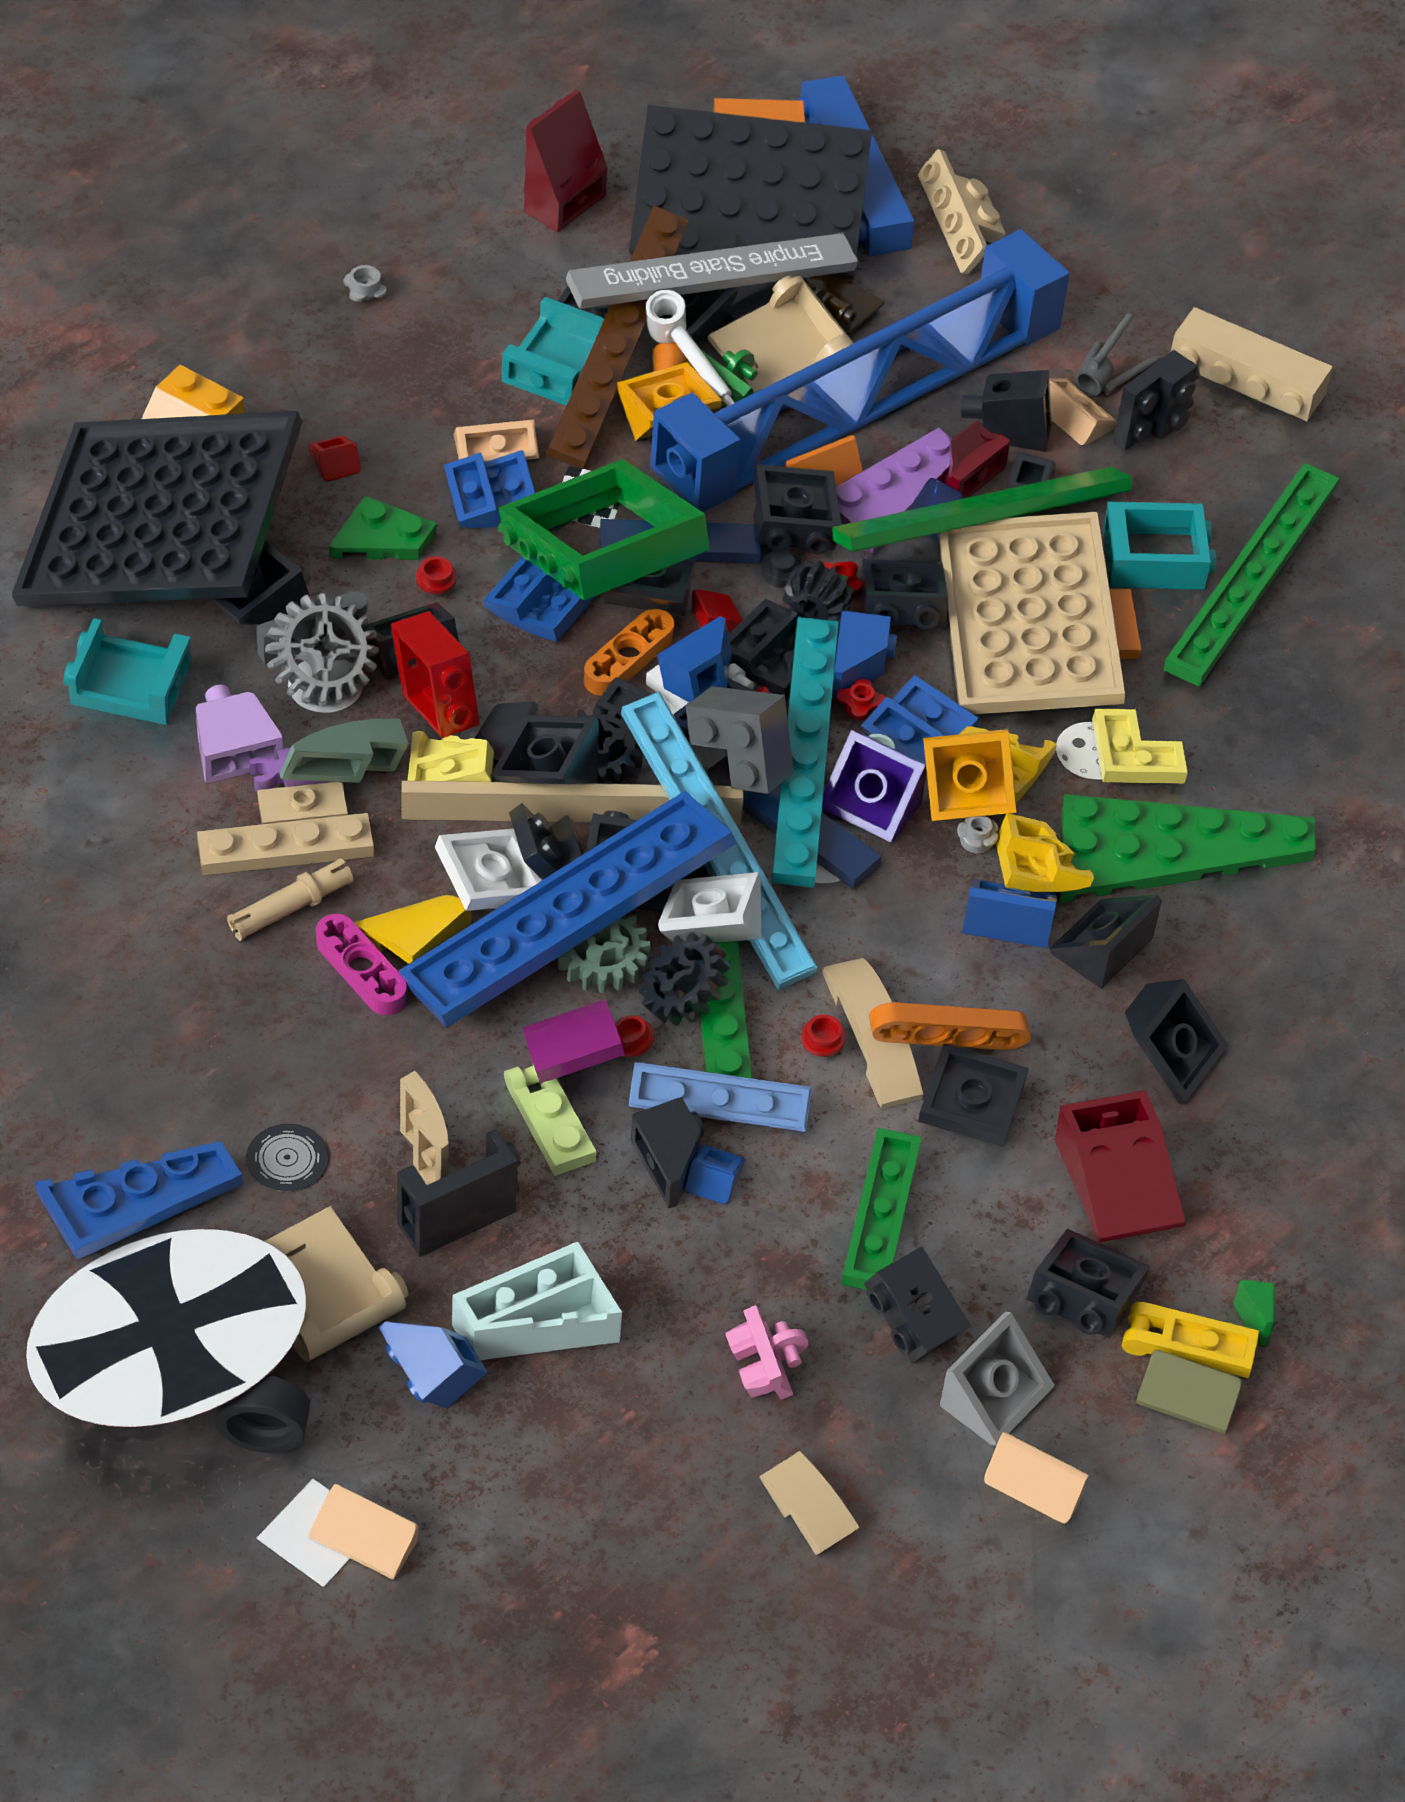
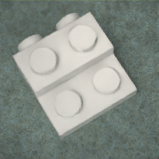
(485, 867)

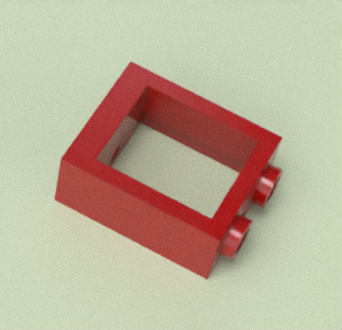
(441, 676)

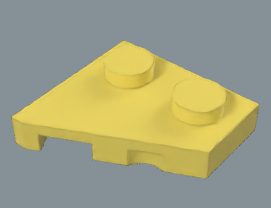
(450, 759)

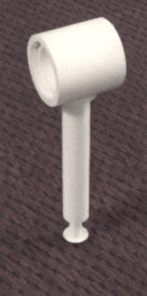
(674, 330)

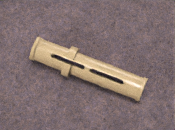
(303, 892)

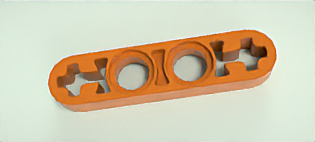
(949, 1025)

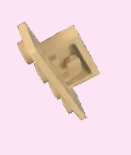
(961, 210)

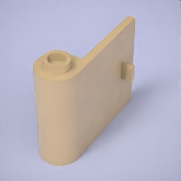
(783, 334)
(339, 1284)

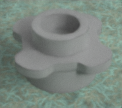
(364, 283)

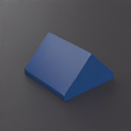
(1009, 913)

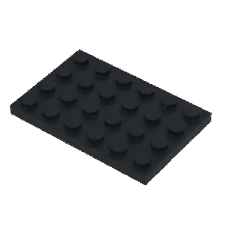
(750, 179)

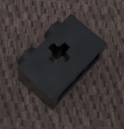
(918, 1282)

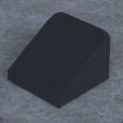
(1029, 470)

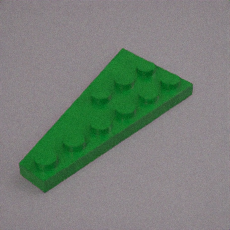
(1173, 843)

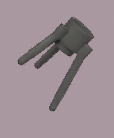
(1097, 370)

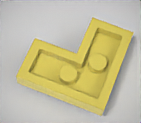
(1129, 759)

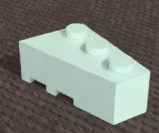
(539, 1308)

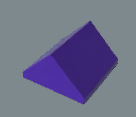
(874, 786)

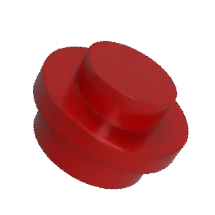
(436, 575)
(635, 1035)
(823, 1036)

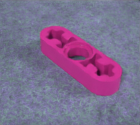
(365, 981)

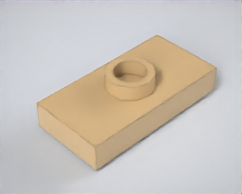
(302, 802)

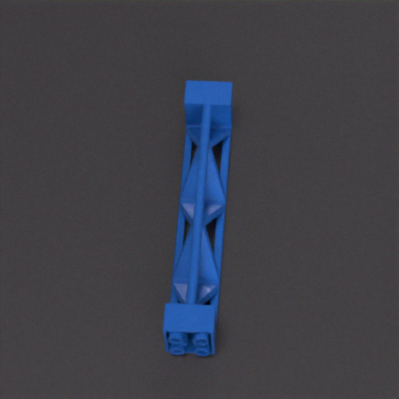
(715, 454)

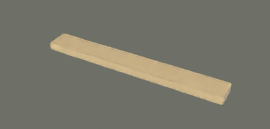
(579, 801)

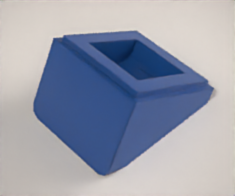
(714, 1174)

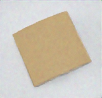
(424, 1128)

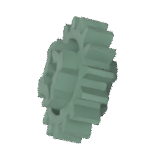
(608, 956)

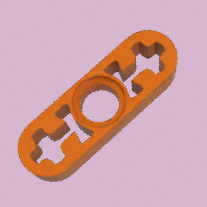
(631, 636)

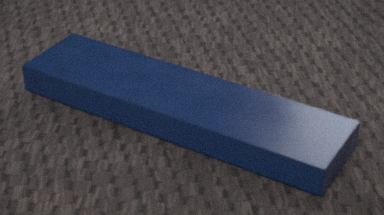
(727, 540)
(837, 848)

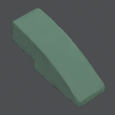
(346, 751)

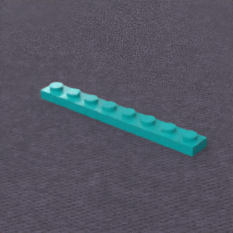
(808, 733)

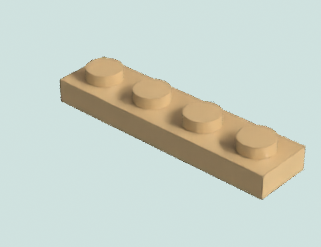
(285, 844)

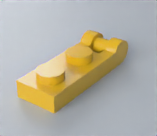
(1191, 1337)

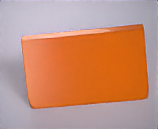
(838, 456)

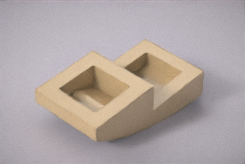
(810, 1501)

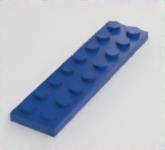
(566, 908)

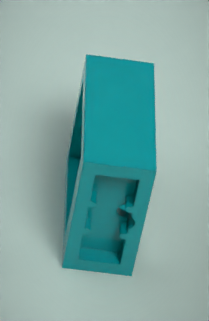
(1157, 570)

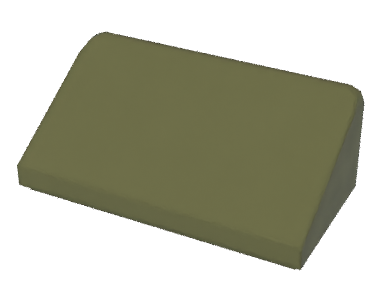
(1189, 1391)

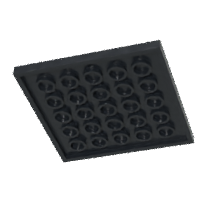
(158, 509)

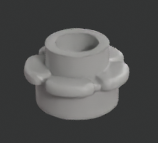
(978, 834)

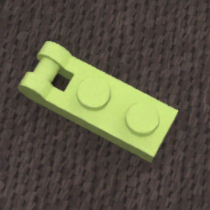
(551, 1121)

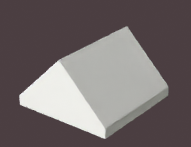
(718, 906)

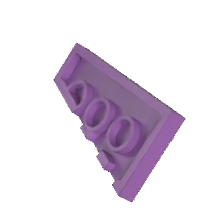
(896, 480)

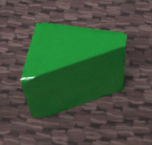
(1257, 1307)

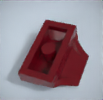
(976, 459)

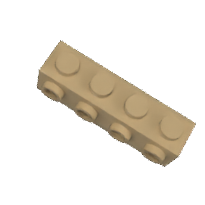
(1253, 364)

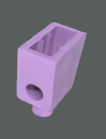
(233, 732)

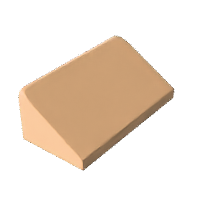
(1078, 413)
(497, 440)
(1036, 1478)
(364, 1531)

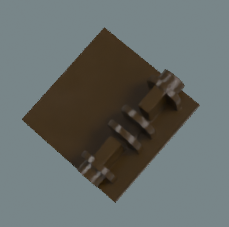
(844, 300)

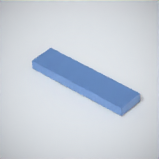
(723, 1096)

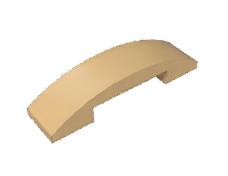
(889, 1065)

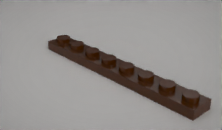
(611, 350)

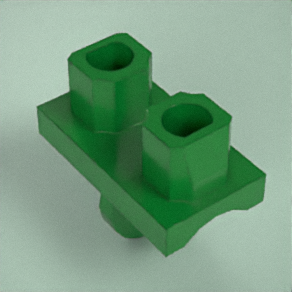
(739, 366)

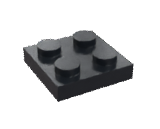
(973, 1095)

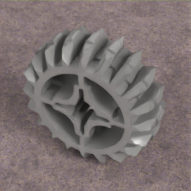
(321, 666)

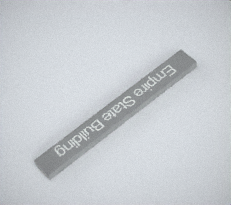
(711, 270)

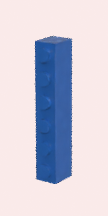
(885, 216)

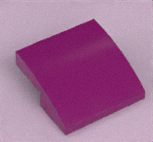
(573, 1041)

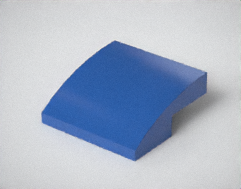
(483, 487)
(535, 601)
(917, 714)

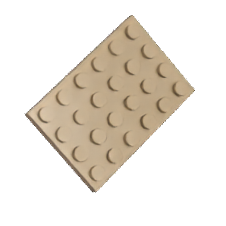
(1031, 614)

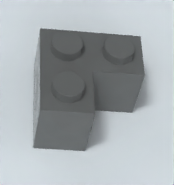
(750, 729)

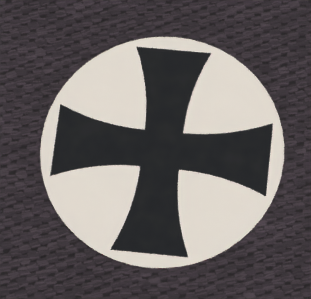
(166, 1328)

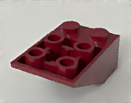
(563, 164)
(1119, 1165)

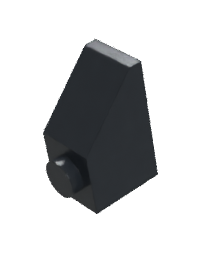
(667, 1144)

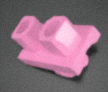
(756, 1337)

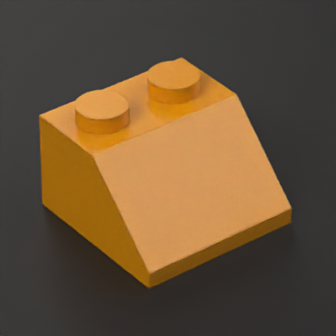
(190, 394)

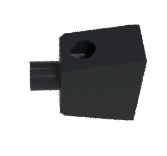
(1014, 407)

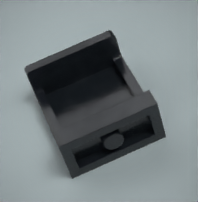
(458, 1202)

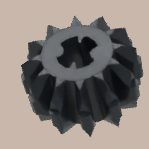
(817, 592)

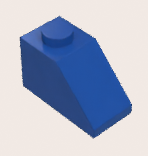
(862, 648)

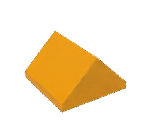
(656, 389)
(969, 775)

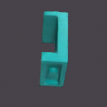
(552, 351)
(127, 675)

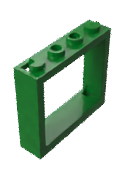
(676, 535)

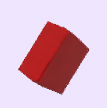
(335, 457)
(711, 605)

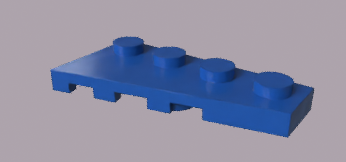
(120, 1202)

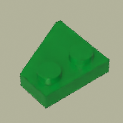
(383, 532)

